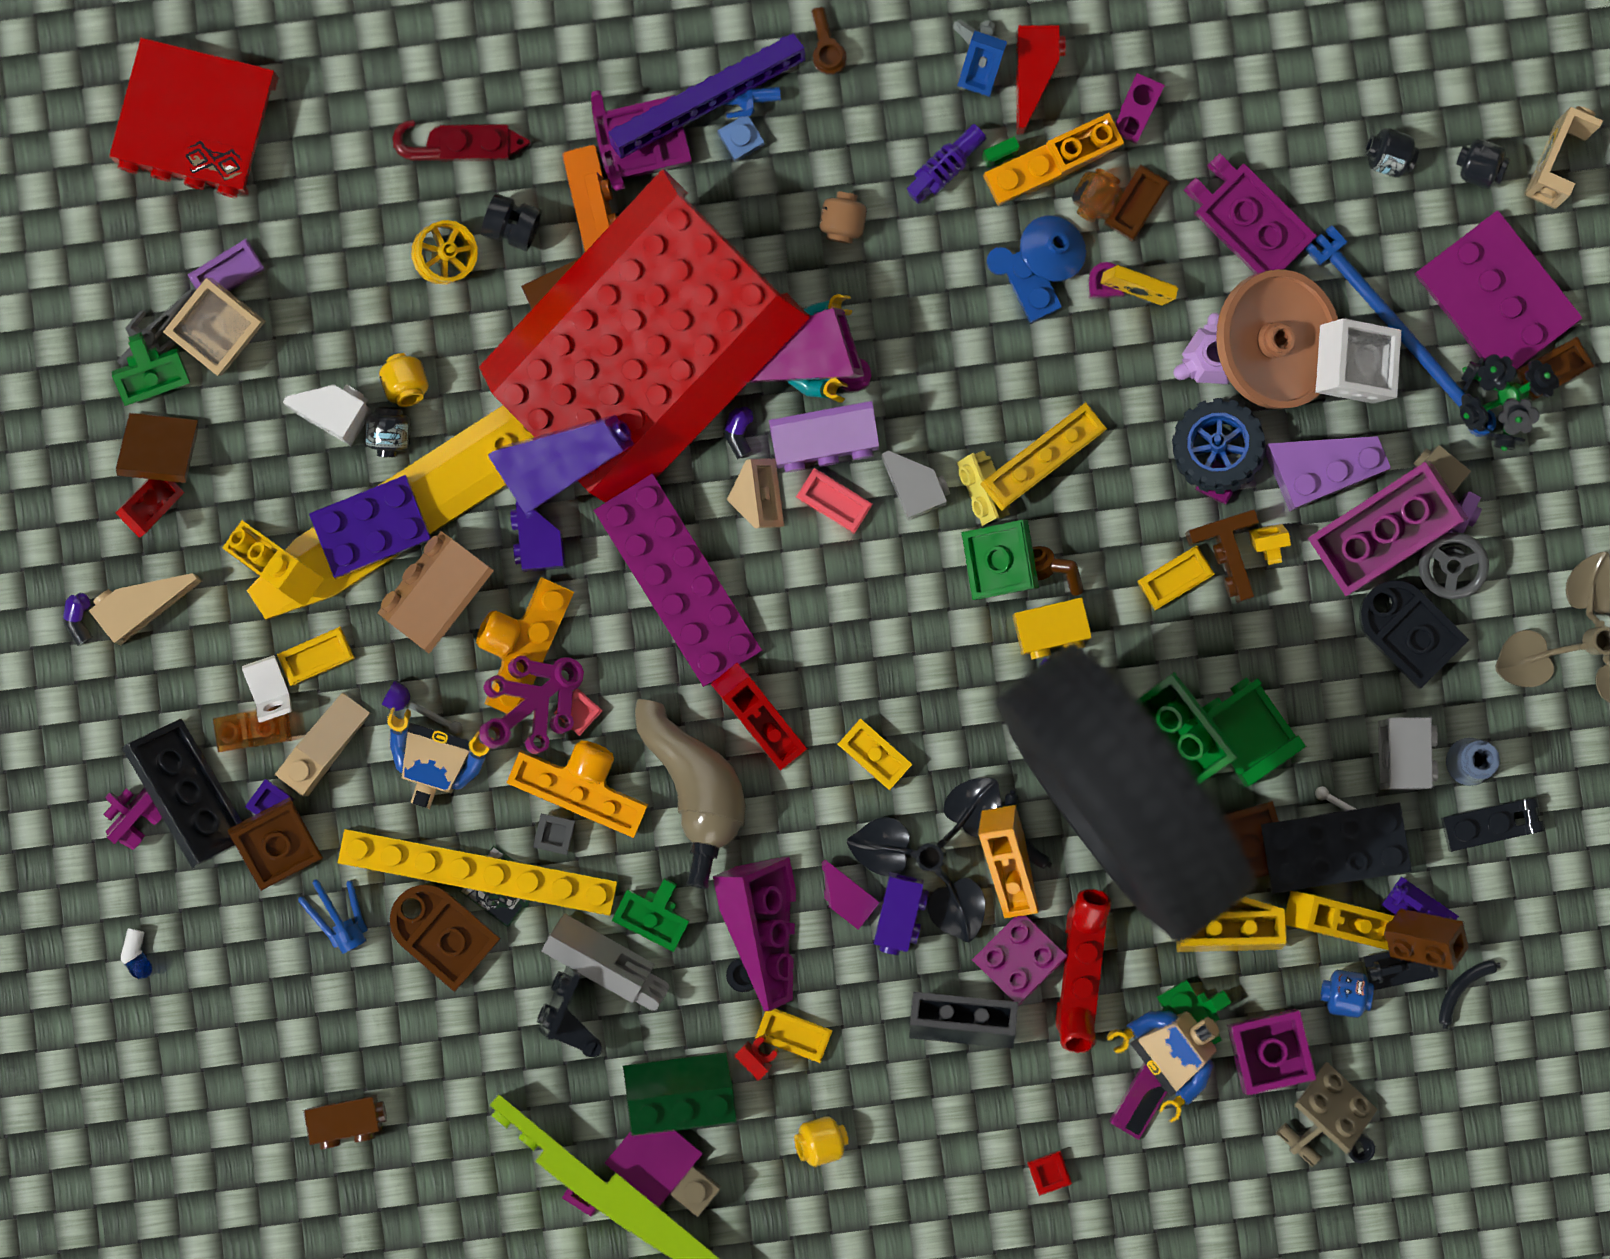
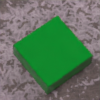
(1001, 152)

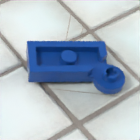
(1032, 291)

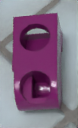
(1138, 107)

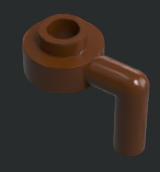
(1047, 564)

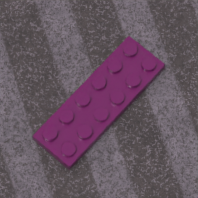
(677, 579)

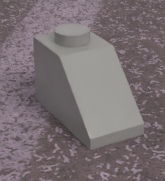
(915, 485)

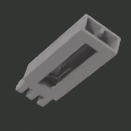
(605, 962)

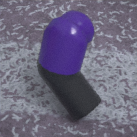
(735, 428)
(73, 615)

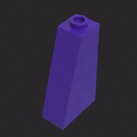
(554, 461)

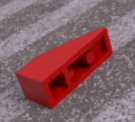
(1036, 62)
(758, 716)

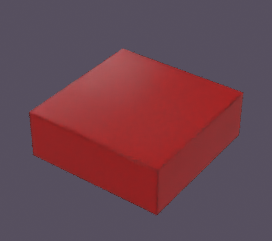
(1049, 1173)

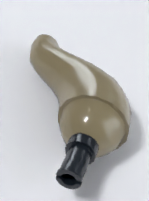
(706, 787)

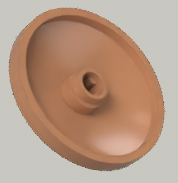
(1272, 337)

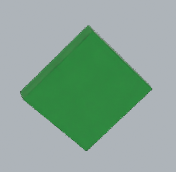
(1000, 560)

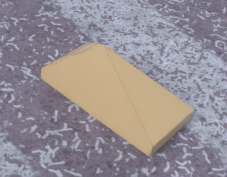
(758, 494)

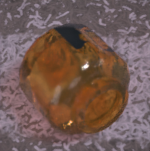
(1097, 195)

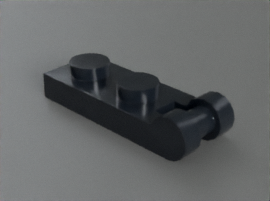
(1491, 824)

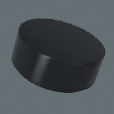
(738, 977)

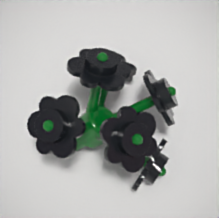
(1517, 412)

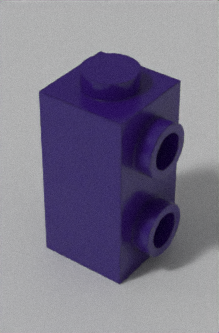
(898, 913)

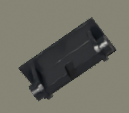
(1391, 971)

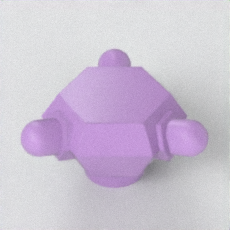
(1202, 357)

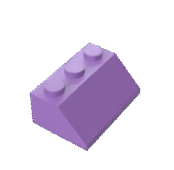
(824, 436)

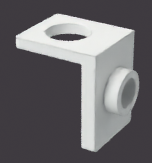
(267, 688)

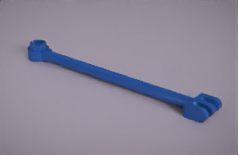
(1331, 252)

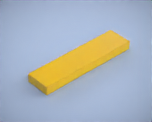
(1043, 456)

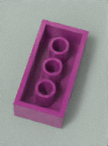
(1388, 528)

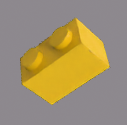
(1051, 627)

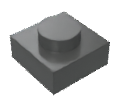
(554, 834)

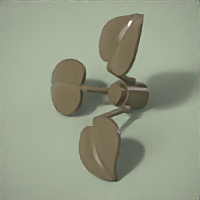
(1525, 654)

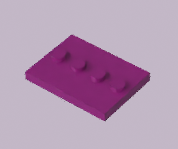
(1498, 293)

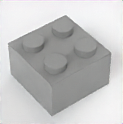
(1407, 754)

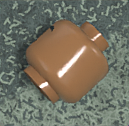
(843, 218)

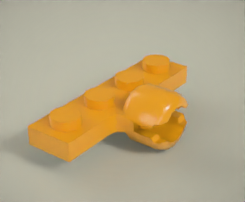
(523, 637)
(580, 786)

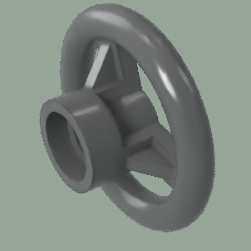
(1454, 553)

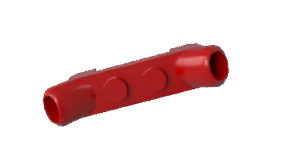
(1082, 970)

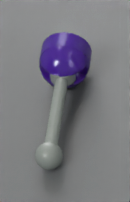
(399, 697)

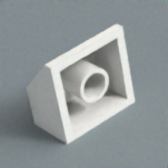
(333, 410)

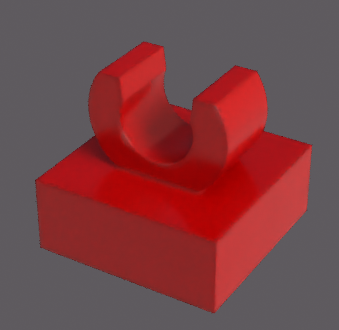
(754, 1060)

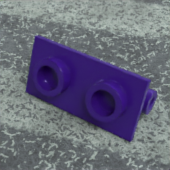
(1409, 897)

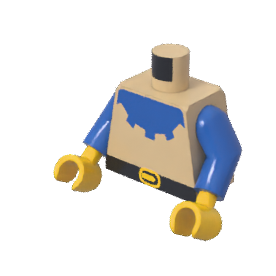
(433, 758)
(1174, 1051)

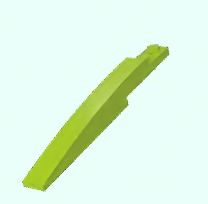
(615, 1199)

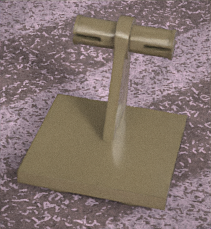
(1334, 1109)

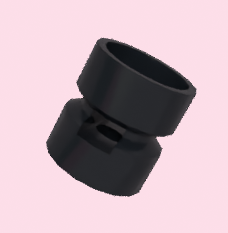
(499, 218)

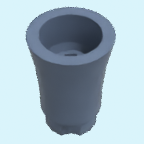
(1461, 760)

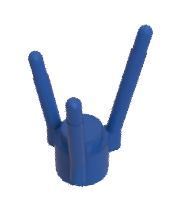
(346, 934)

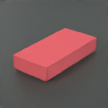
(834, 500)

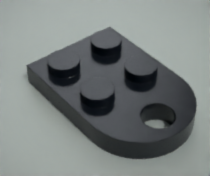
(1411, 632)

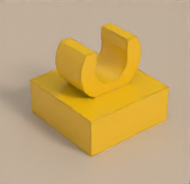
(1270, 541)

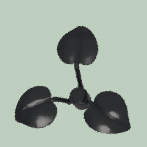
(883, 844)

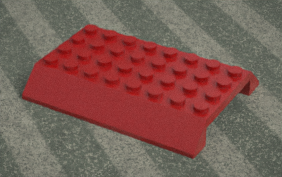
(647, 329)

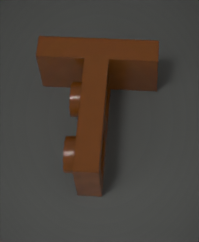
(1227, 551)

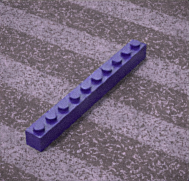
(706, 95)

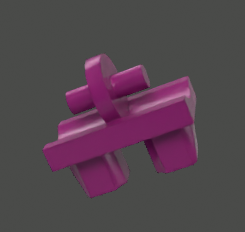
(123, 828)

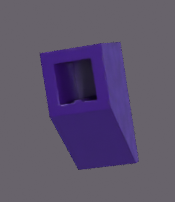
(539, 542)

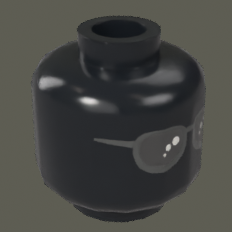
(1483, 163)

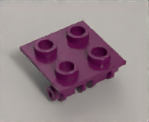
(1019, 958)

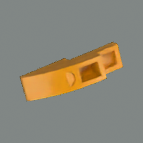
(1054, 159)

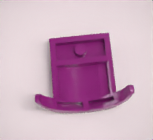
(661, 154)

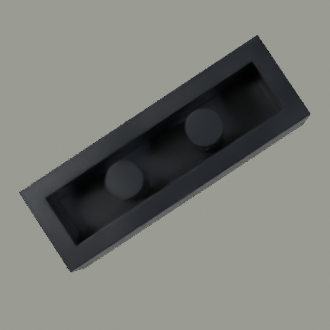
(963, 1020)

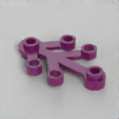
(535, 699)

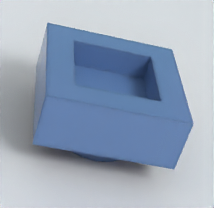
(740, 137)

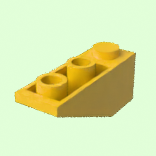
(273, 563)

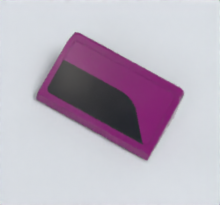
(1138, 1103)

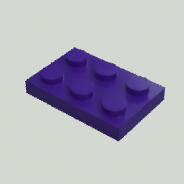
(370, 526)

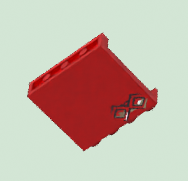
(192, 117)

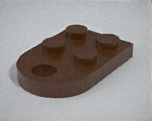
(443, 936)

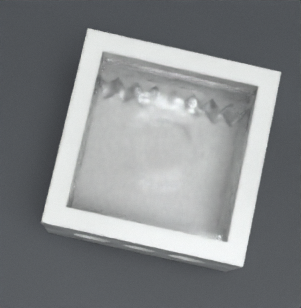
(1358, 361)

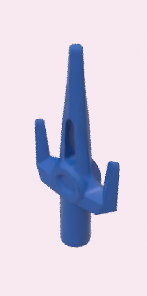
(747, 100)

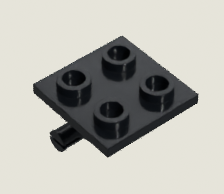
(559, 1023)

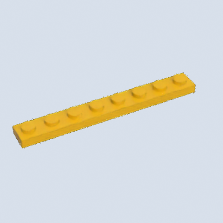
(477, 872)

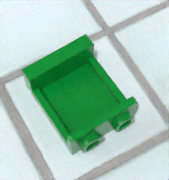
(1253, 730)

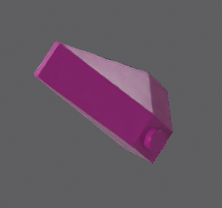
(757, 914)

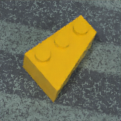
(1243, 927)

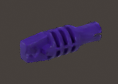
(945, 164)

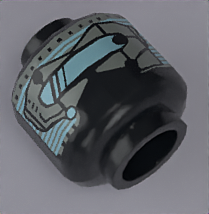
(1391, 153)
(388, 431)

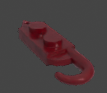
(462, 143)

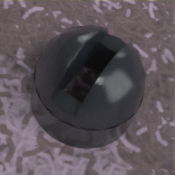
(1368, 1147)

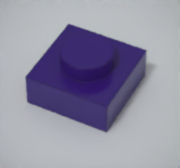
(266, 796)

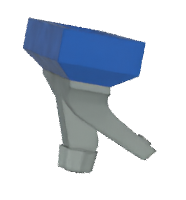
(982, 56)

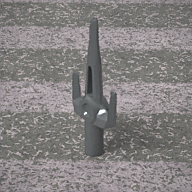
(149, 336)

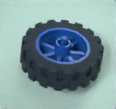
(1219, 413)

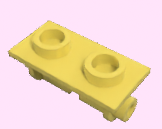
(972, 472)

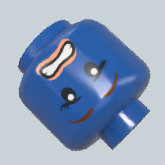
(1347, 993)

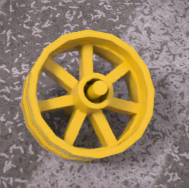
(444, 252)

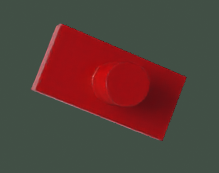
(148, 504)

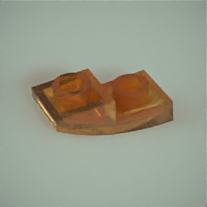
(245, 731)

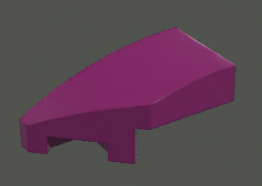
(846, 896)

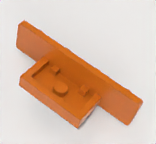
(589, 193)

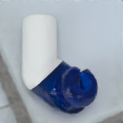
(133, 957)

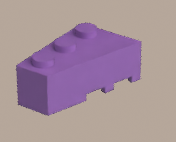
(1324, 467)

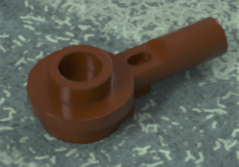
(829, 55)

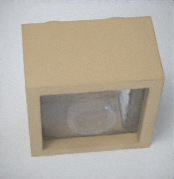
(214, 326)

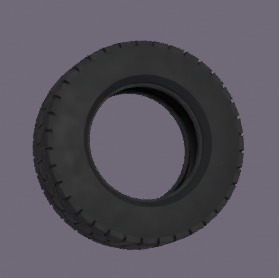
(1126, 792)

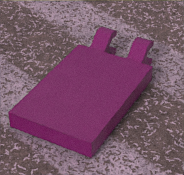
(1250, 218)

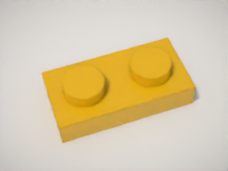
(874, 754)

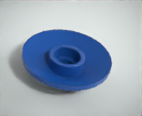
(1044, 257)

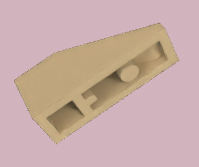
(135, 606)
(322, 745)

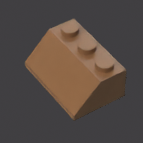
(434, 591)

